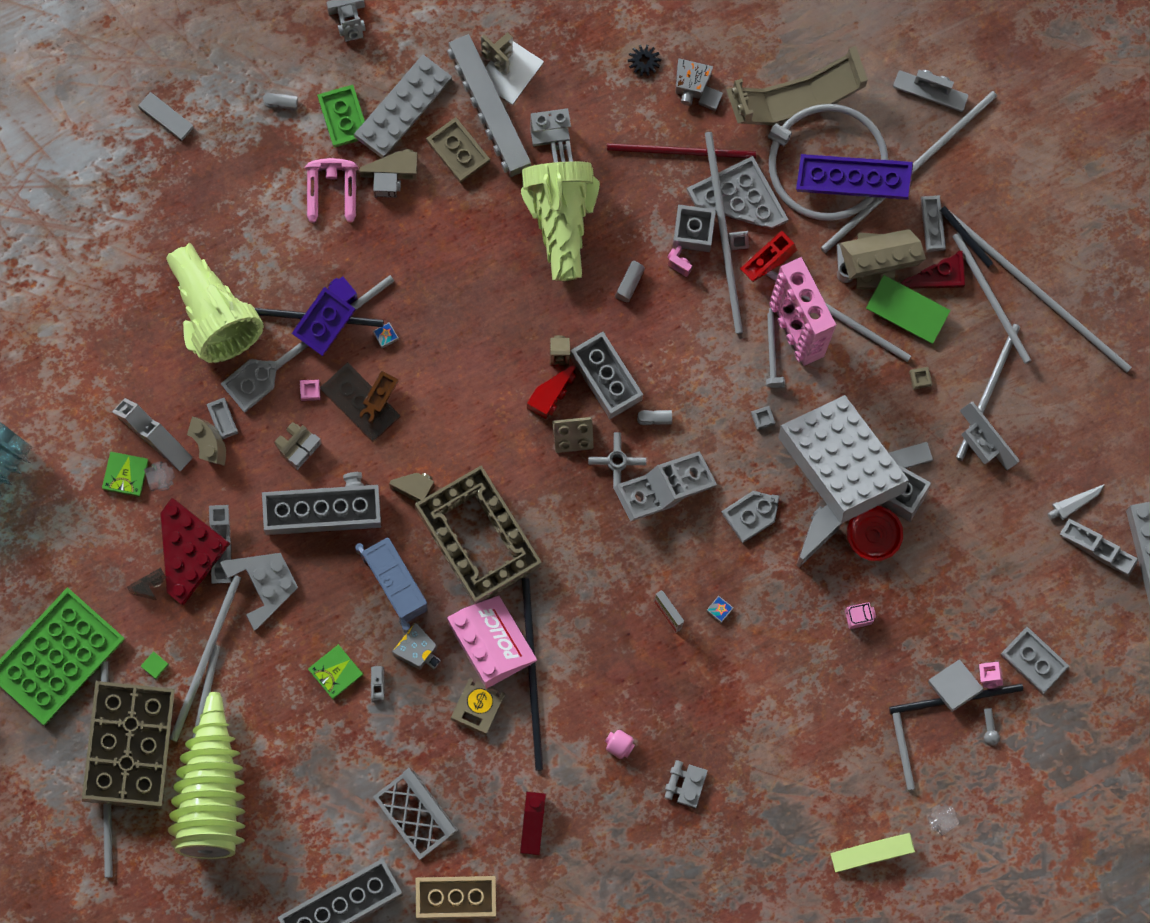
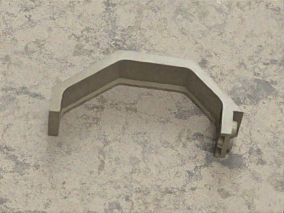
(786, 99)

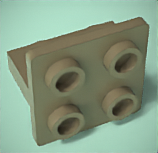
(498, 52)
(573, 434)

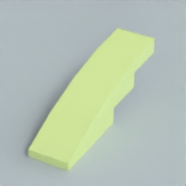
(872, 852)

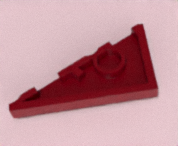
(945, 274)

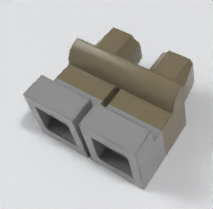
(299, 445)

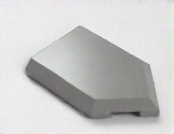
(251, 382)
(751, 514)

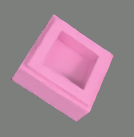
(310, 390)

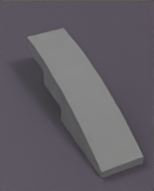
(1098, 547)

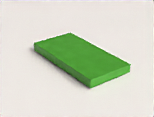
(908, 309)

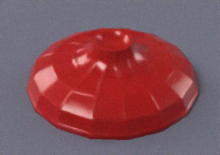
(875, 534)

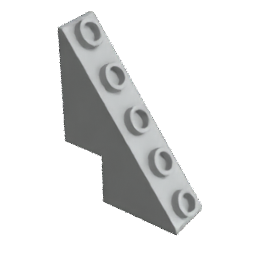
(152, 433)

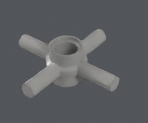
(616, 453)

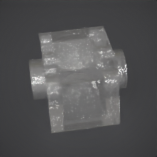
(159, 476)
(943, 819)

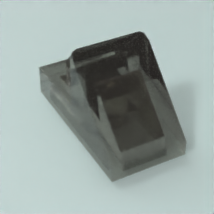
(142, 586)

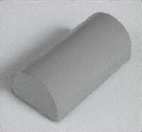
(630, 281)

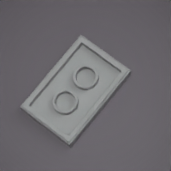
(1034, 660)

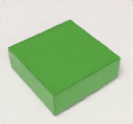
(154, 665)

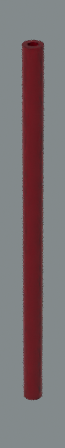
(679, 150)

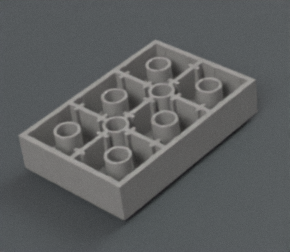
(843, 459)

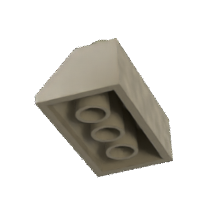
(882, 253)

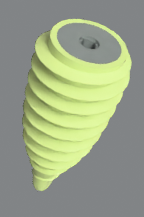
(208, 790)

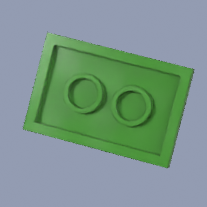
(341, 114)

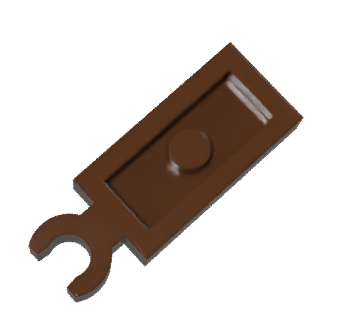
(379, 395)

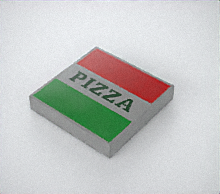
(668, 611)

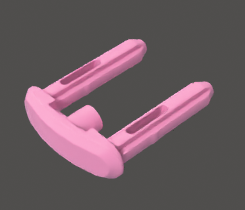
(331, 166)

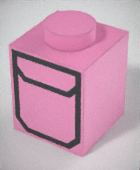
(860, 615)

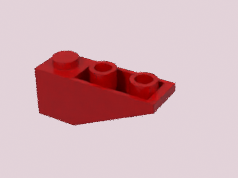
(547, 394)

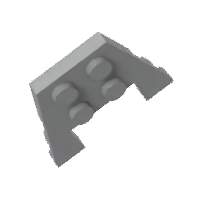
(270, 578)

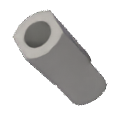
(280, 101)
(648, 417)
(377, 681)

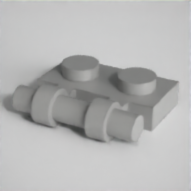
(691, 787)

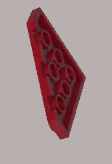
(188, 550)

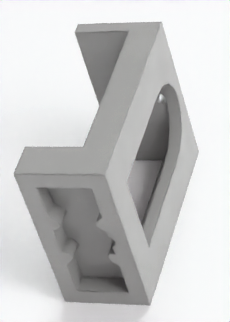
(551, 128)

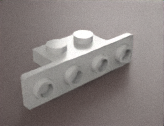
(931, 88)
(985, 439)

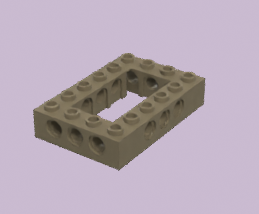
(478, 485)

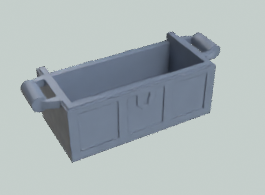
(394, 580)

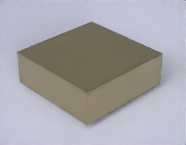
(920, 378)

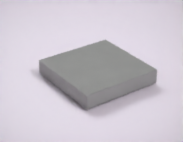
(955, 685)

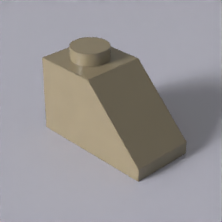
(559, 350)
(413, 486)

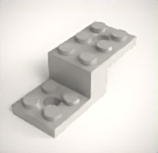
(665, 486)

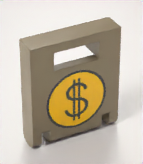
(479, 703)

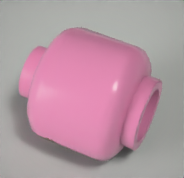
(619, 744)

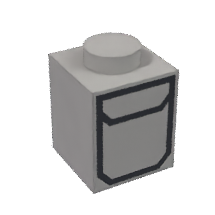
(386, 185)

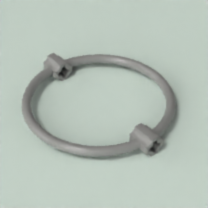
(780, 136)

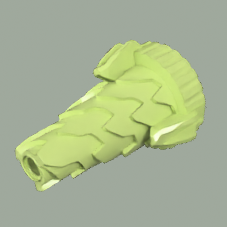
(560, 198)
(219, 321)

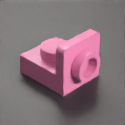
(681, 264)

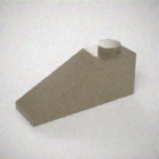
(400, 163)

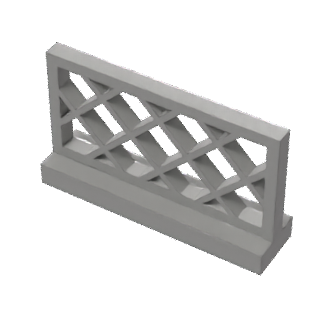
(428, 802)

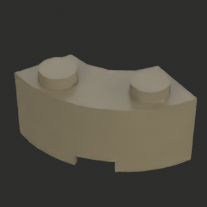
(208, 440)

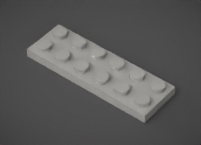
(402, 106)

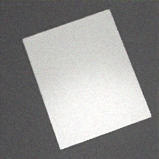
(521, 70)

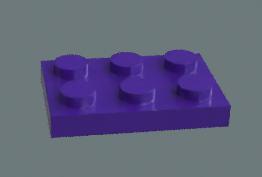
(323, 321)

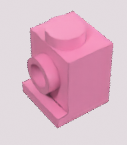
(991, 679)

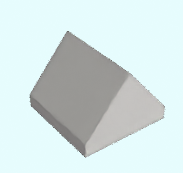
(738, 240)

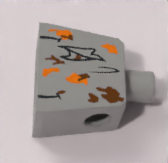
(691, 80)

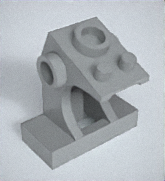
(346, 9)

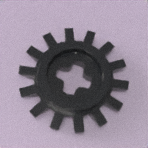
(640, 66)

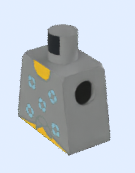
(417, 649)

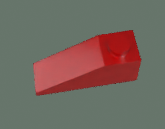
(769, 257)

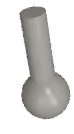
(991, 736)

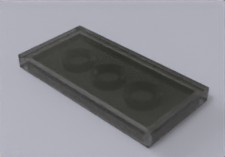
(348, 391)

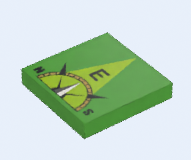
(125, 474)
(335, 671)

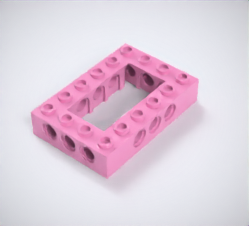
(815, 334)

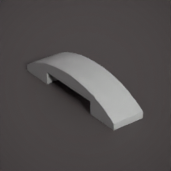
(220, 522)

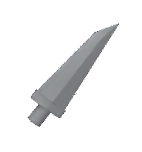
(1070, 505)

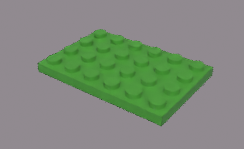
(57, 656)

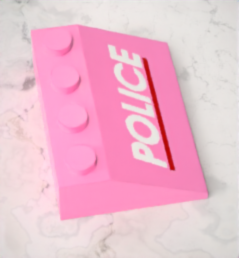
(491, 640)

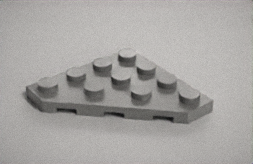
(744, 195)

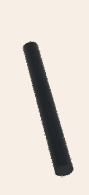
(966, 236)

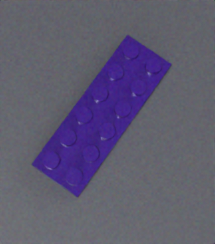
(854, 176)

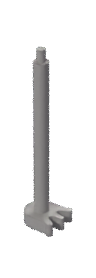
(773, 381)

